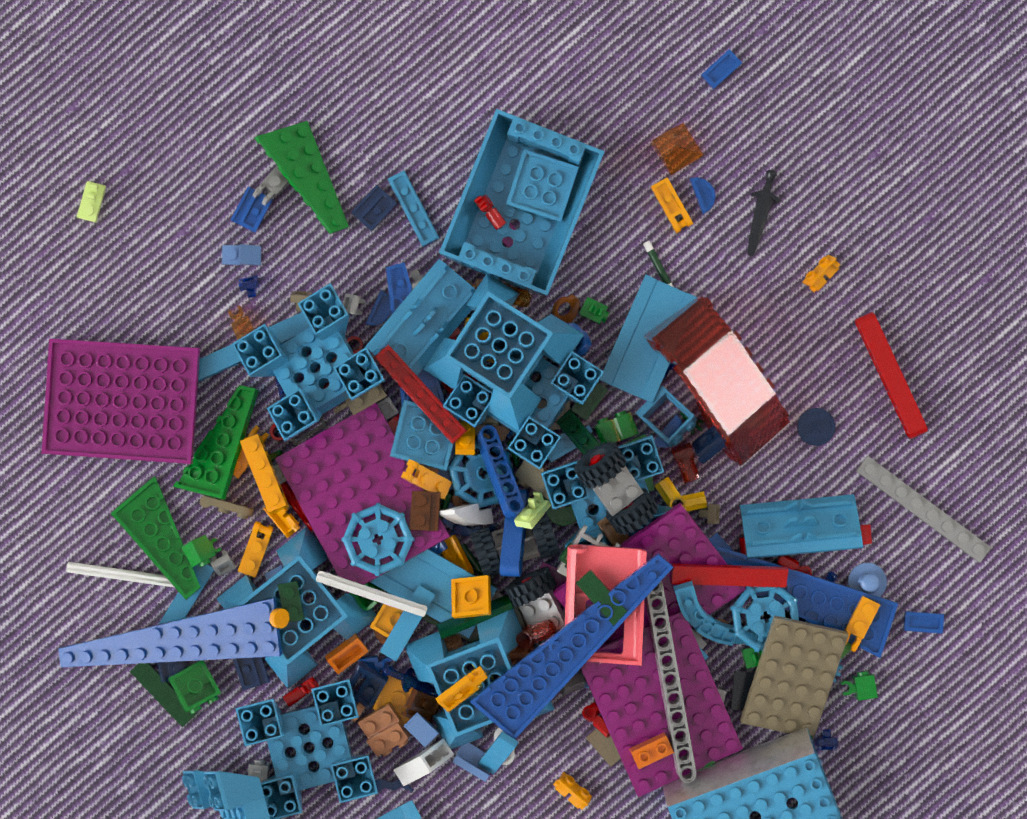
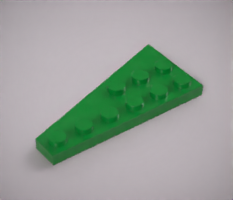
(303, 167)
(220, 449)
(153, 529)

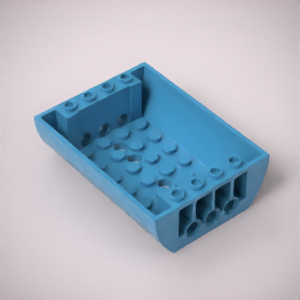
(539, 240)

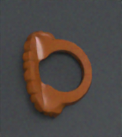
(573, 301)

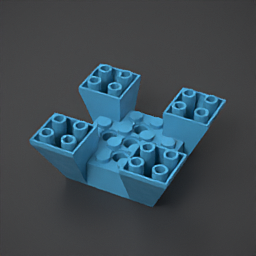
(532, 339)
(557, 386)
(307, 401)
(566, 488)
(326, 612)
(444, 668)
(293, 774)
(229, 793)

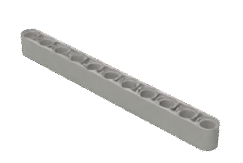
(674, 686)

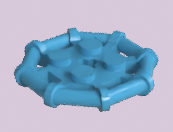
(473, 480)
(388, 543)
(757, 609)

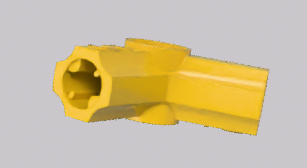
(670, 493)

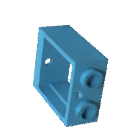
(649, 408)

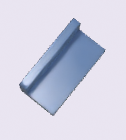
(468, 758)

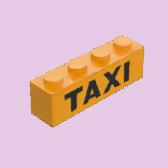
(264, 474)

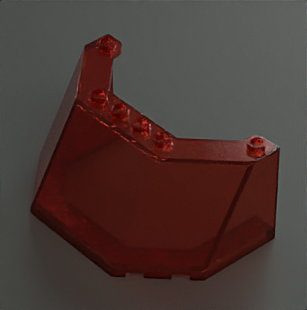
(721, 377)

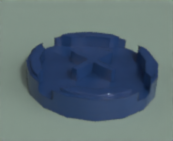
(816, 426)

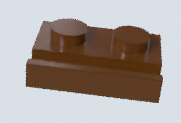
(425, 511)
(422, 703)

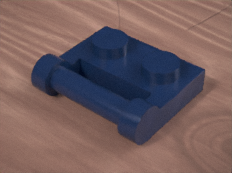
(371, 686)

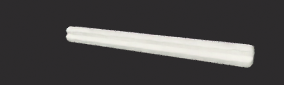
(119, 574)
(371, 593)

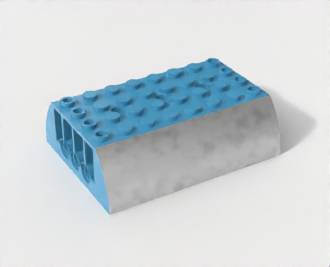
(760, 782)

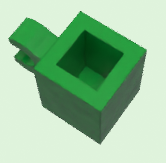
(594, 311)
(200, 551)
(750, 657)
(862, 686)

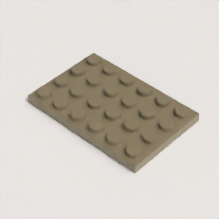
(794, 676)

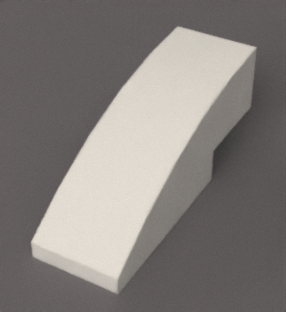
(468, 515)

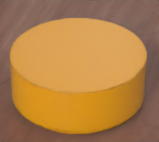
(279, 618)

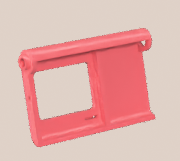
(611, 567)

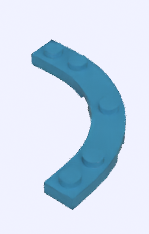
(702, 621)

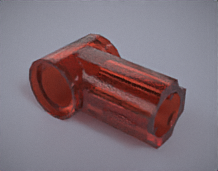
(685, 458)
(536, 633)

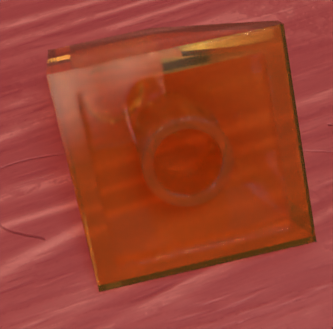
(676, 148)

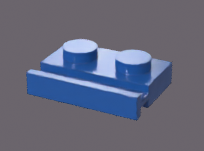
(250, 210)

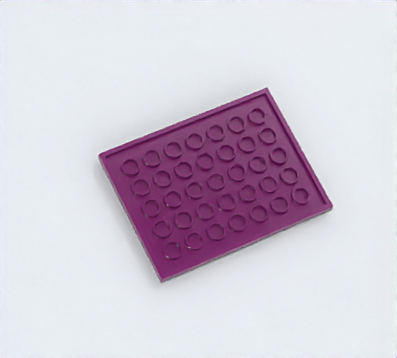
(120, 401)
(349, 472)
(679, 542)
(635, 710)

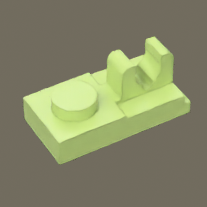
(91, 201)
(533, 511)

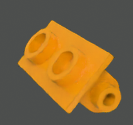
(826, 266)
(285, 522)
(579, 796)

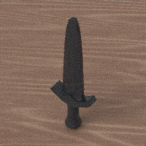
(761, 211)

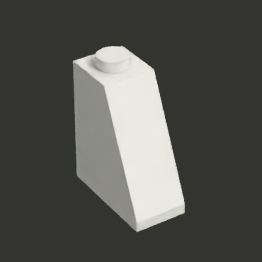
(423, 762)

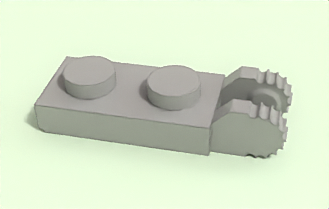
(273, 184)

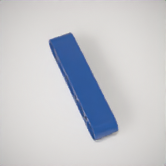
(499, 462)
(513, 543)

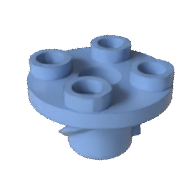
(868, 578)

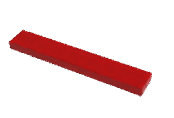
(420, 394)
(729, 575)

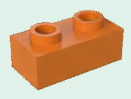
(346, 654)
(651, 750)

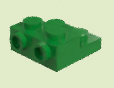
(194, 687)

